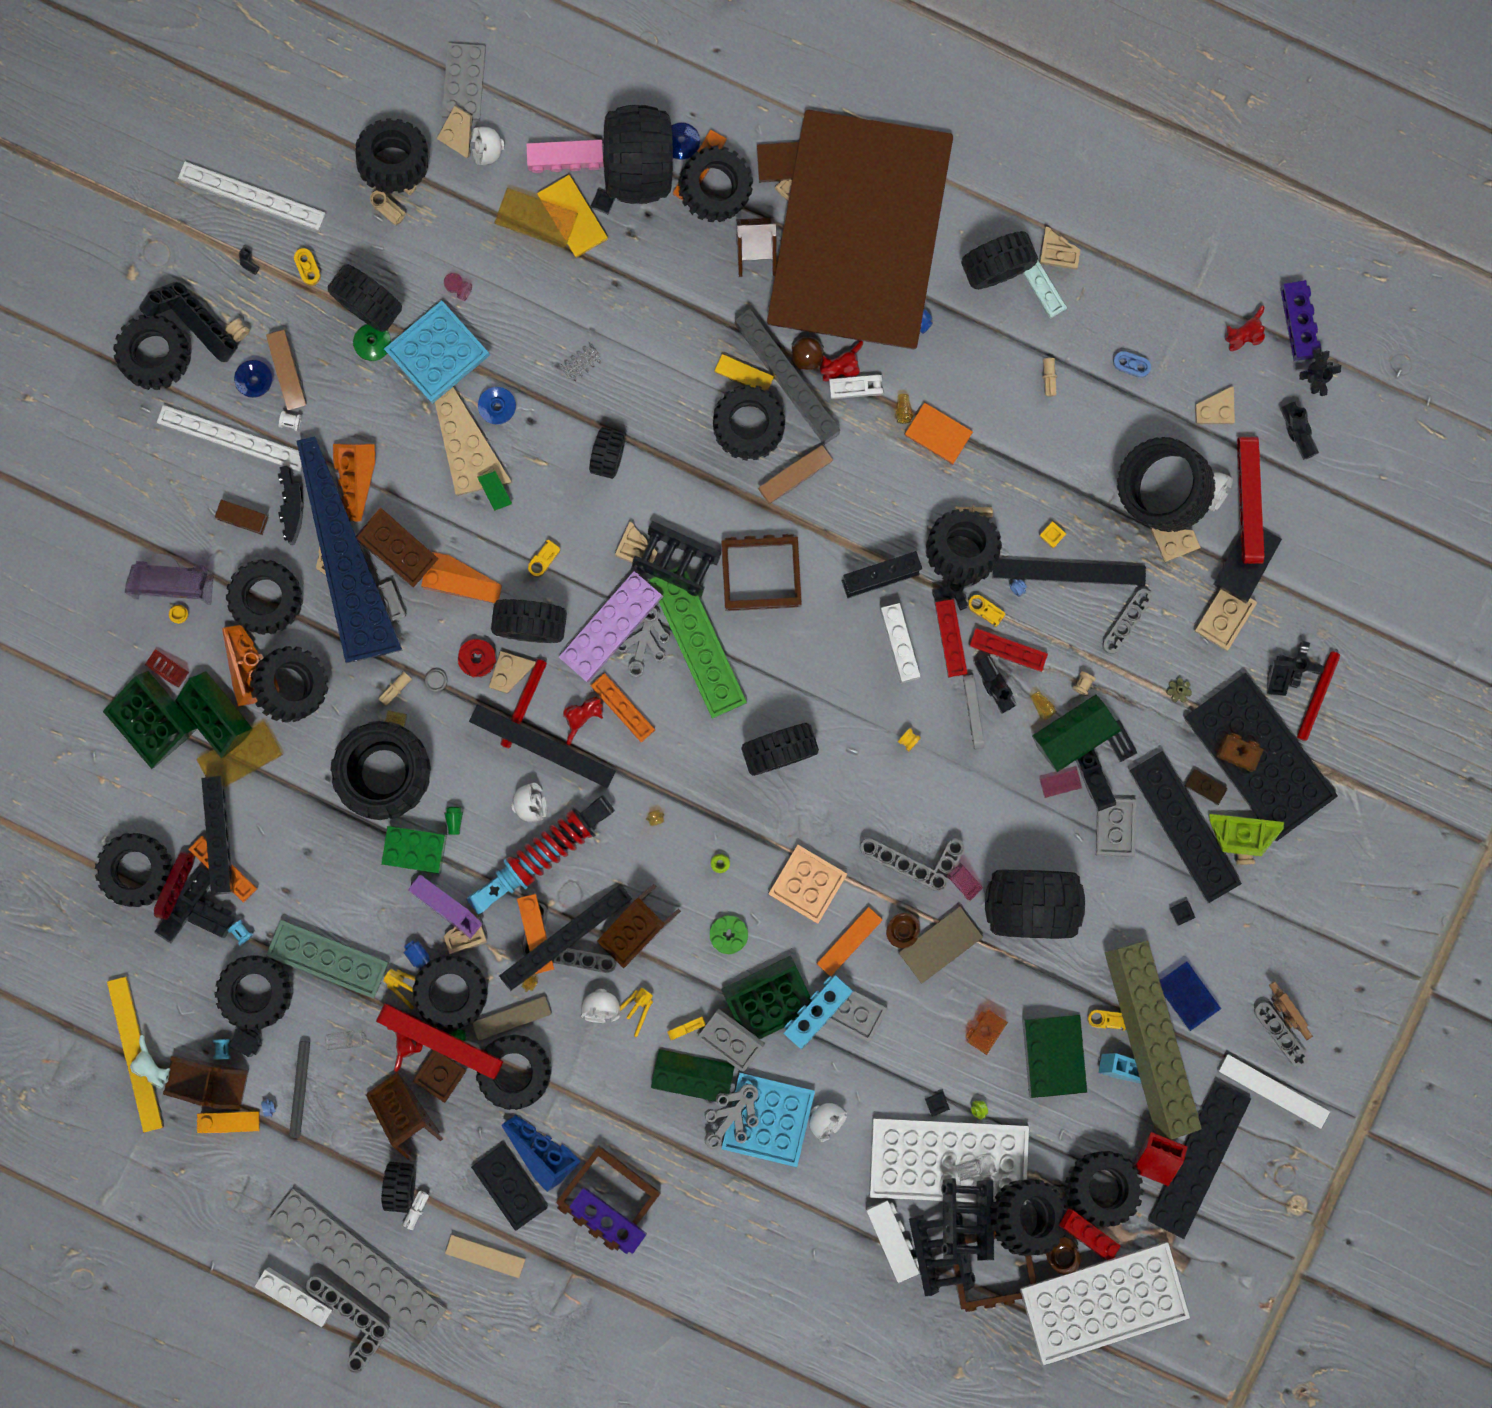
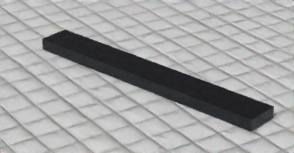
(1070, 572)
(542, 746)
(565, 937)

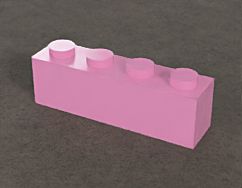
(565, 155)

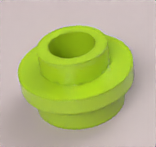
(715, 868)
(979, 1109)

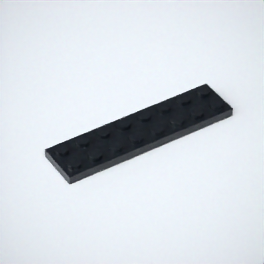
(1185, 827)
(1204, 1154)

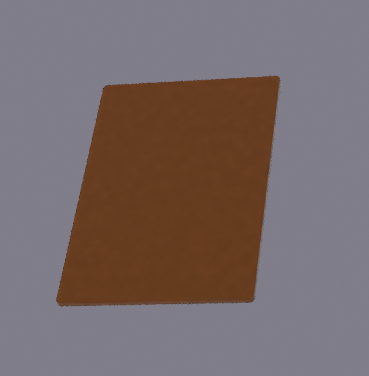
(860, 229)

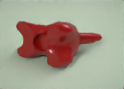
(1251, 332)
(845, 364)
(578, 715)
(405, 1048)

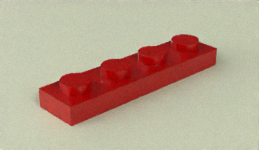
(951, 638)
(1008, 650)
(1089, 1235)

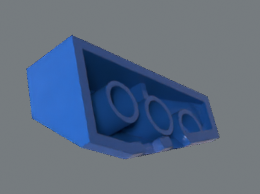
(543, 1157)

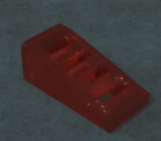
(177, 674)

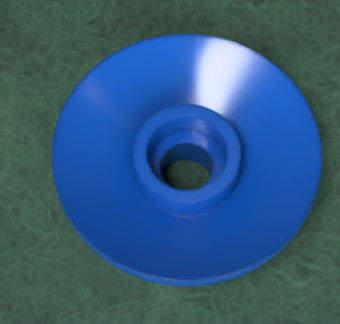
(495, 396)

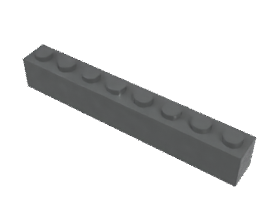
(787, 377)

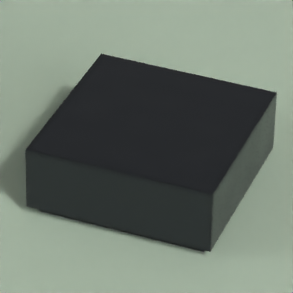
(602, 202)
(1182, 913)
(937, 1104)

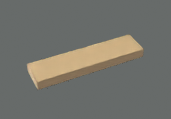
(485, 1256)

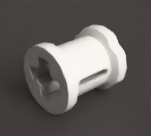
(290, 421)

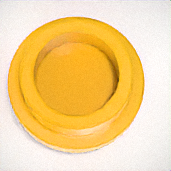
(178, 614)

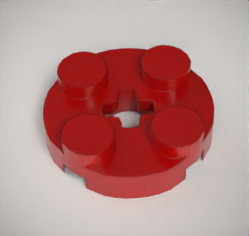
(476, 669)

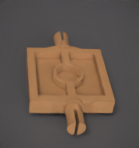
(1293, 1017)

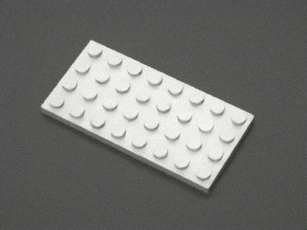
(917, 1155)
(1104, 1303)

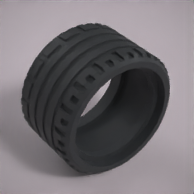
(1137, 464)

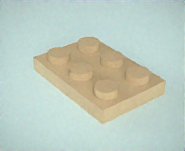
(1224, 619)

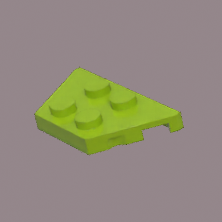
(1244, 834)

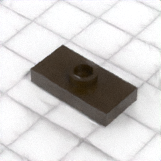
(1206, 787)

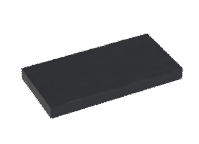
(1241, 578)
(509, 1187)

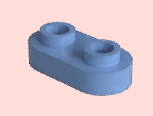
(1132, 363)

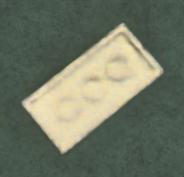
(536, 218)
(246, 758)

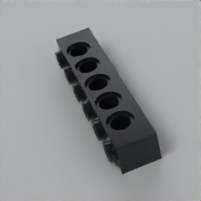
(217, 835)

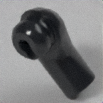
(246, 261)

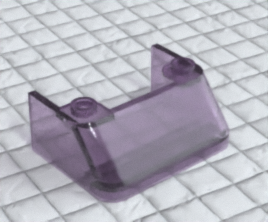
(170, 582)

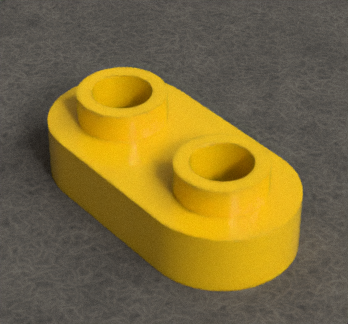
(308, 267)

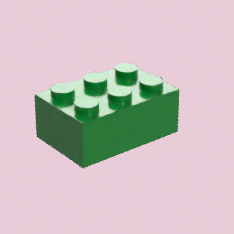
(414, 849)

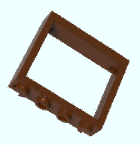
(766, 541)
(625, 1171)
(990, 1302)

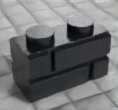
(210, 918)

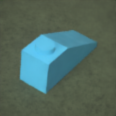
(1119, 1067)

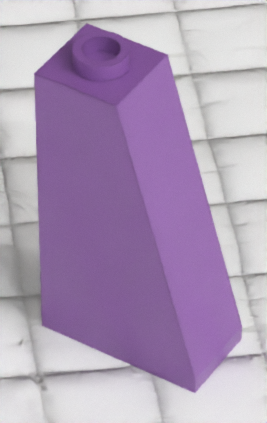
(445, 906)

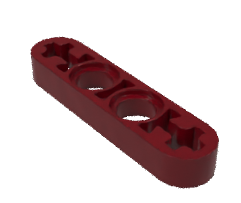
(174, 885)

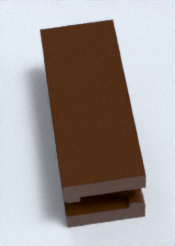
(241, 517)

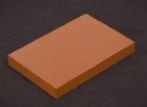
(938, 433)

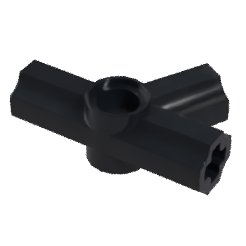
(1299, 429)
(995, 684)

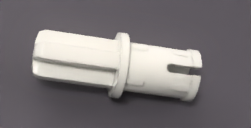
(416, 1210)

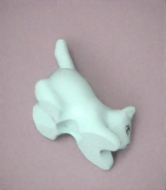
(145, 1066)

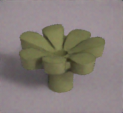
(1175, 690)

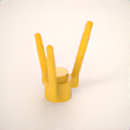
(395, 979)
(641, 998)

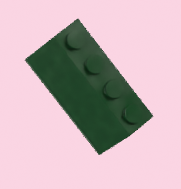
(213, 714)
(1076, 733)
(692, 1075)

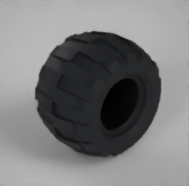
(638, 154)
(354, 751)
(1035, 904)

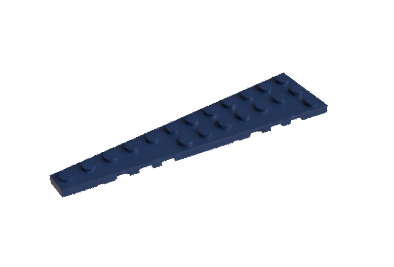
(357, 604)

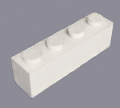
(900, 643)
(892, 1240)
(293, 1297)

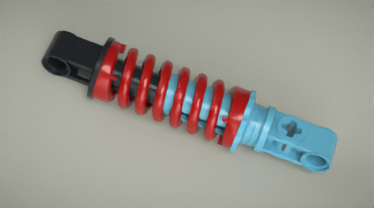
(522, 870)

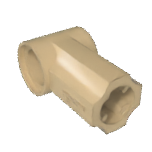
(387, 208)

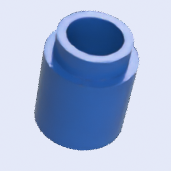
(416, 954)

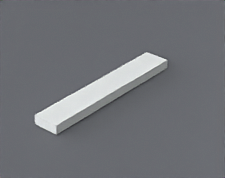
(1273, 1091)

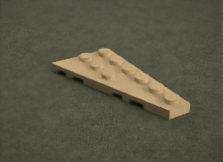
(465, 445)

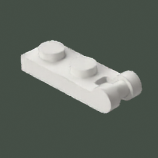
(855, 387)

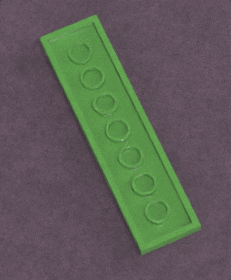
(700, 647)

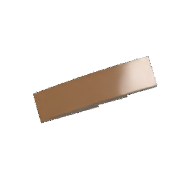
(286, 369)
(795, 474)

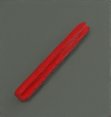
(526, 696)
(1318, 696)

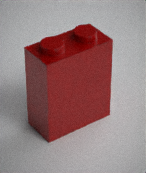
(1160, 1158)

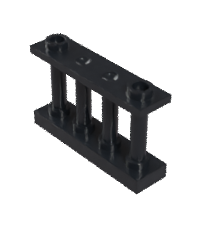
(677, 541)
(881, 574)
(984, 1232)
(928, 1264)

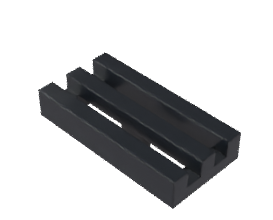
(1128, 741)

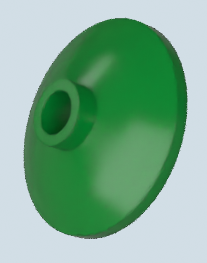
(372, 351)

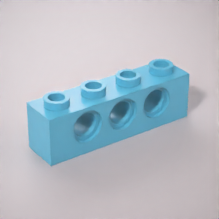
(842, 993)

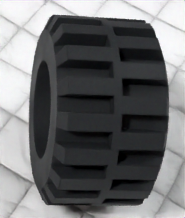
(607, 453)
(398, 1187)

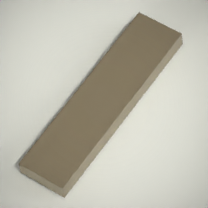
(511, 1018)

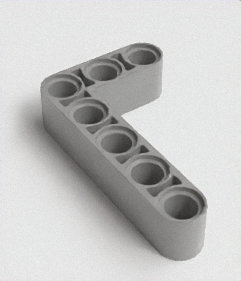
(914, 865)
(353, 1317)

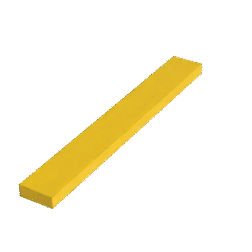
(129, 1034)

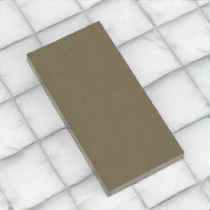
(941, 945)

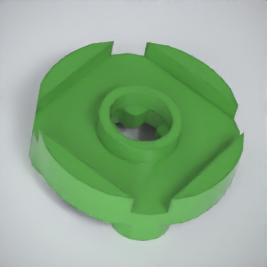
(722, 925)

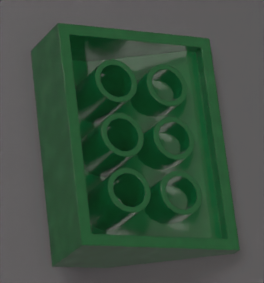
(149, 719)
(768, 998)
(1054, 1056)

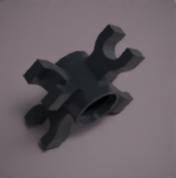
(1320, 372)
(958, 595)
(1310, 667)

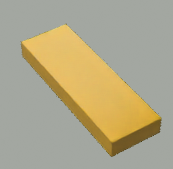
(743, 373)

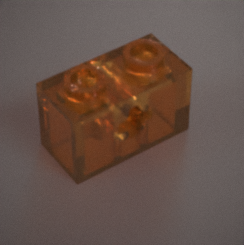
(1248, 760)
(985, 1042)

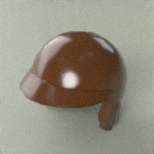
(807, 353)
(903, 930)
(1064, 1257)

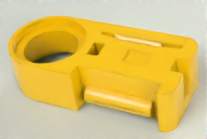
(545, 558)
(988, 610)
(1109, 1020)
(686, 1028)

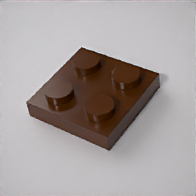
(440, 1076)

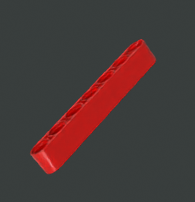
(1250, 500)
(439, 1041)

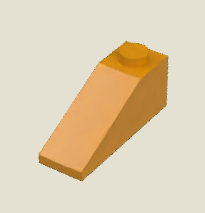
(228, 1122)

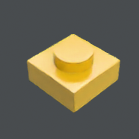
(1052, 535)

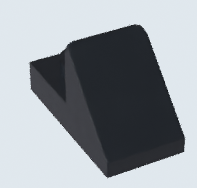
(1279, 677)

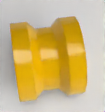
(909, 739)

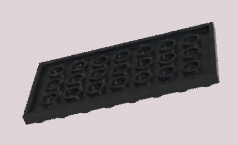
(1286, 780)

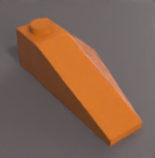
(355, 470)
(458, 579)
(242, 661)

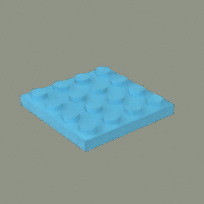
(437, 352)
(782, 1123)

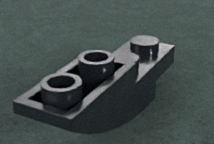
(291, 512)
(1095, 781)

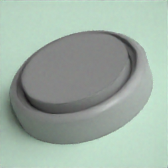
(436, 680)

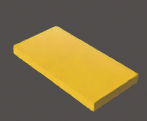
(586, 229)

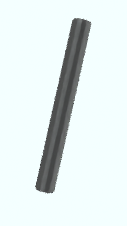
(299, 1089)

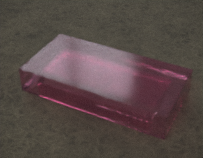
(1060, 783)
(965, 882)

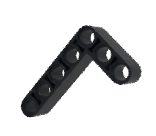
(193, 314)

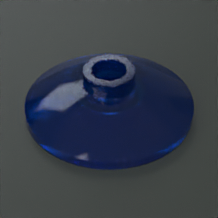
(689, 146)
(249, 370)

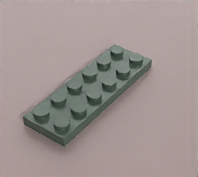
(327, 959)

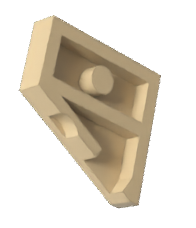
(457, 131)
(1058, 252)
(1216, 409)
(633, 545)

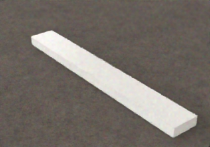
(252, 196)
(230, 438)

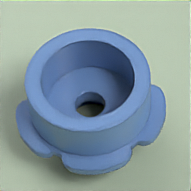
(1018, 587)
(268, 1108)

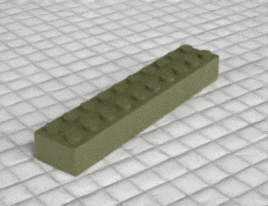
(1153, 1040)

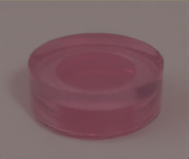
(452, 282)
(464, 291)

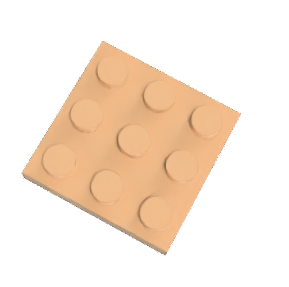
(807, 884)

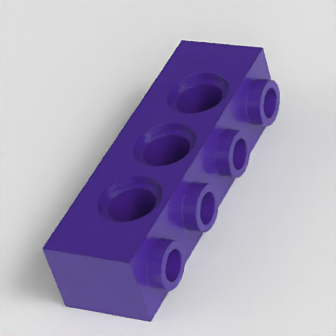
(1300, 291)
(635, 1233)

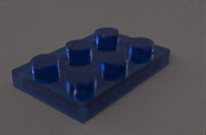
(1188, 996)

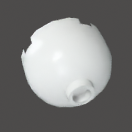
(487, 145)
(1222, 482)
(528, 803)
(600, 1006)
(826, 1119)

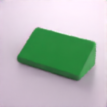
(494, 490)

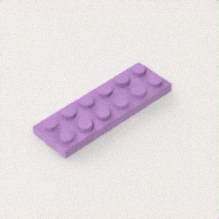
(611, 626)

